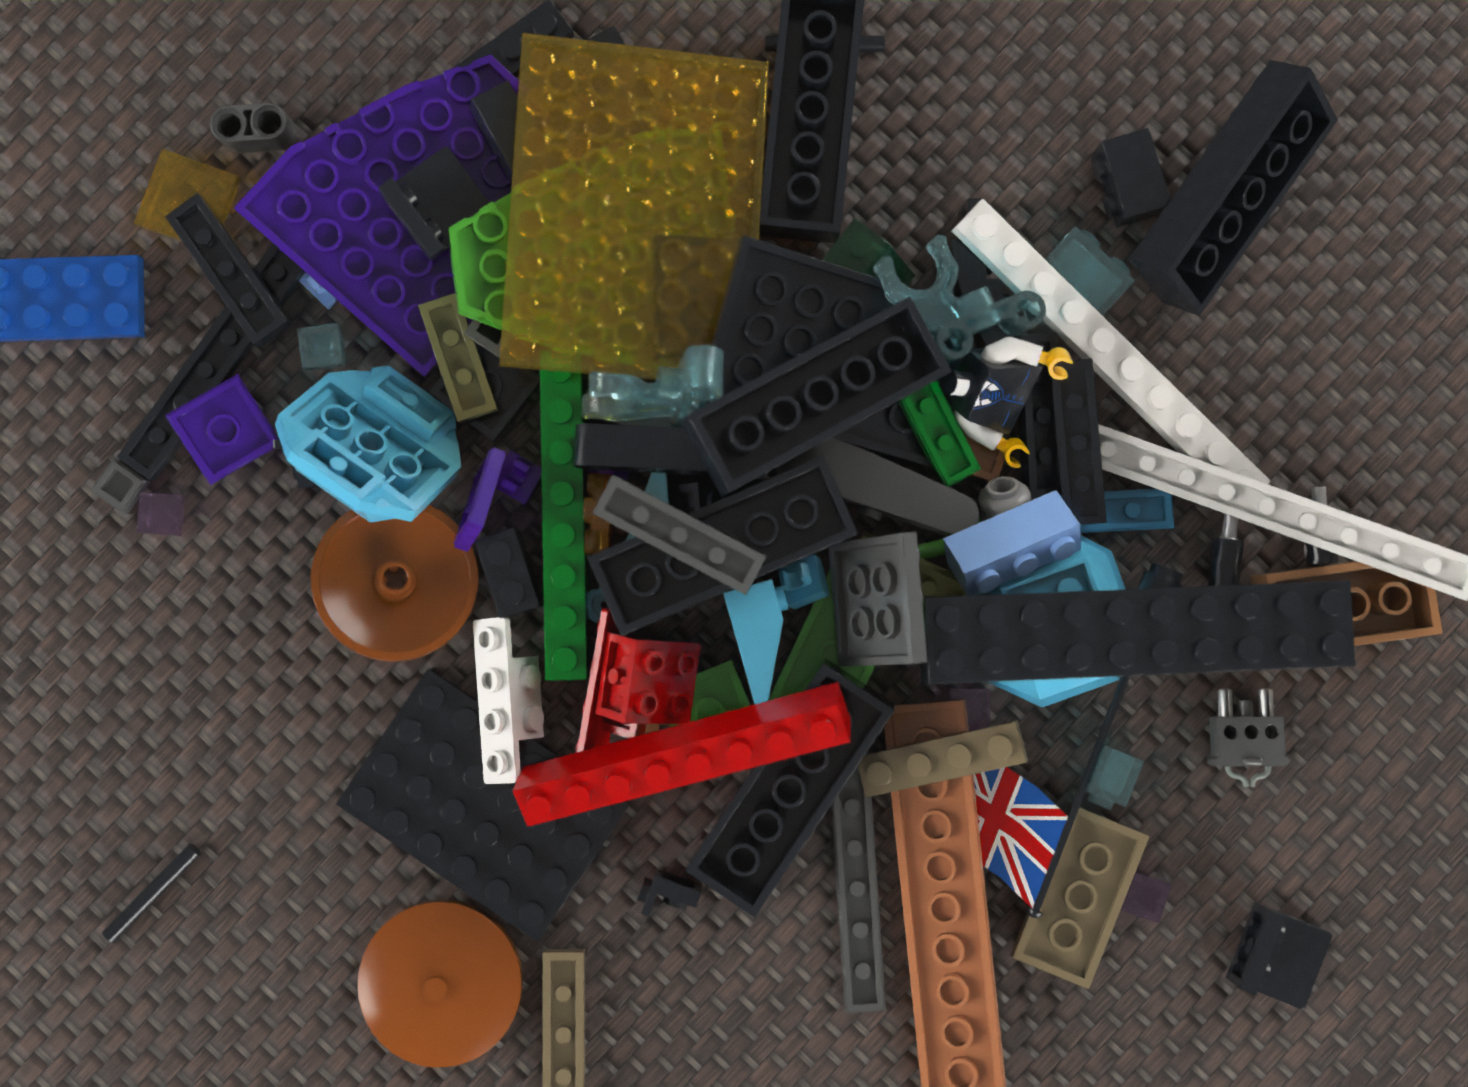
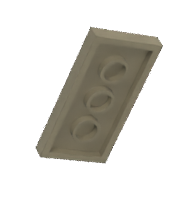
(1082, 899)

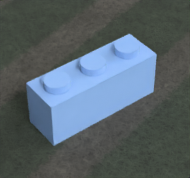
(1012, 544)

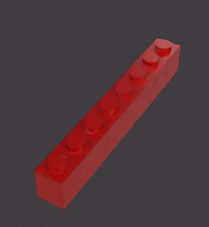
(683, 754)

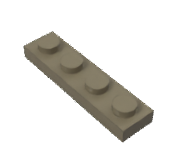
(942, 759)
(564, 1018)

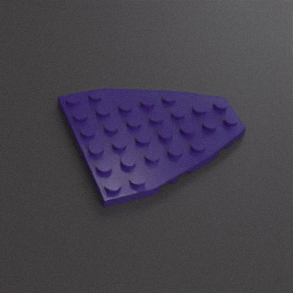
(330, 219)

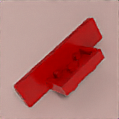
(596, 728)

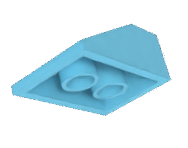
(758, 629)

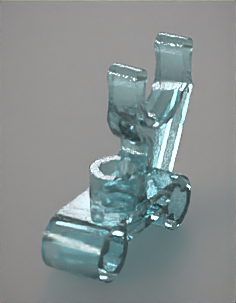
(963, 316)
(673, 394)

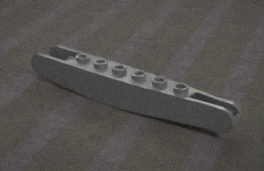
(878, 486)

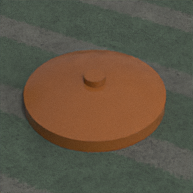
(393, 584)
(440, 983)

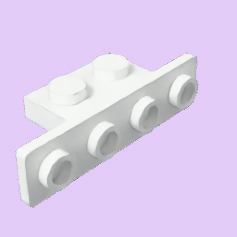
(506, 700)

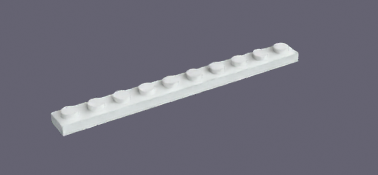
(1094, 337)
(1285, 513)

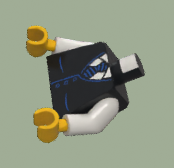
(994, 387)

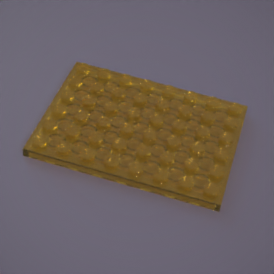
(626, 202)

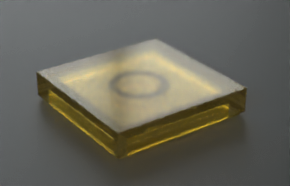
(176, 181)

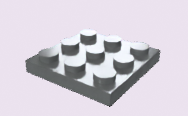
(878, 601)

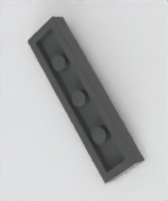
(679, 535)

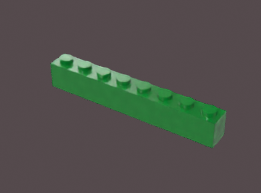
(564, 529)

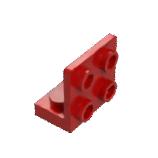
(647, 680)

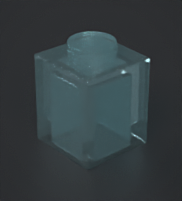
(1113, 778)

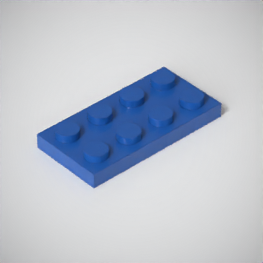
(72, 298)

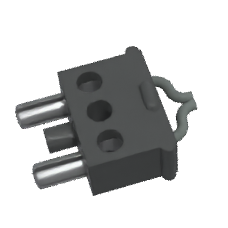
(1251, 750)

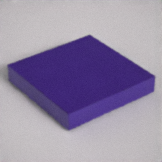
(223, 429)
(479, 499)

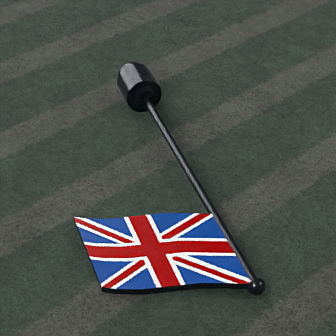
(1019, 824)

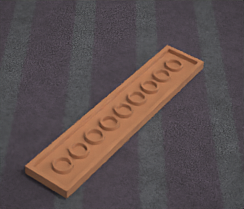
(945, 912)

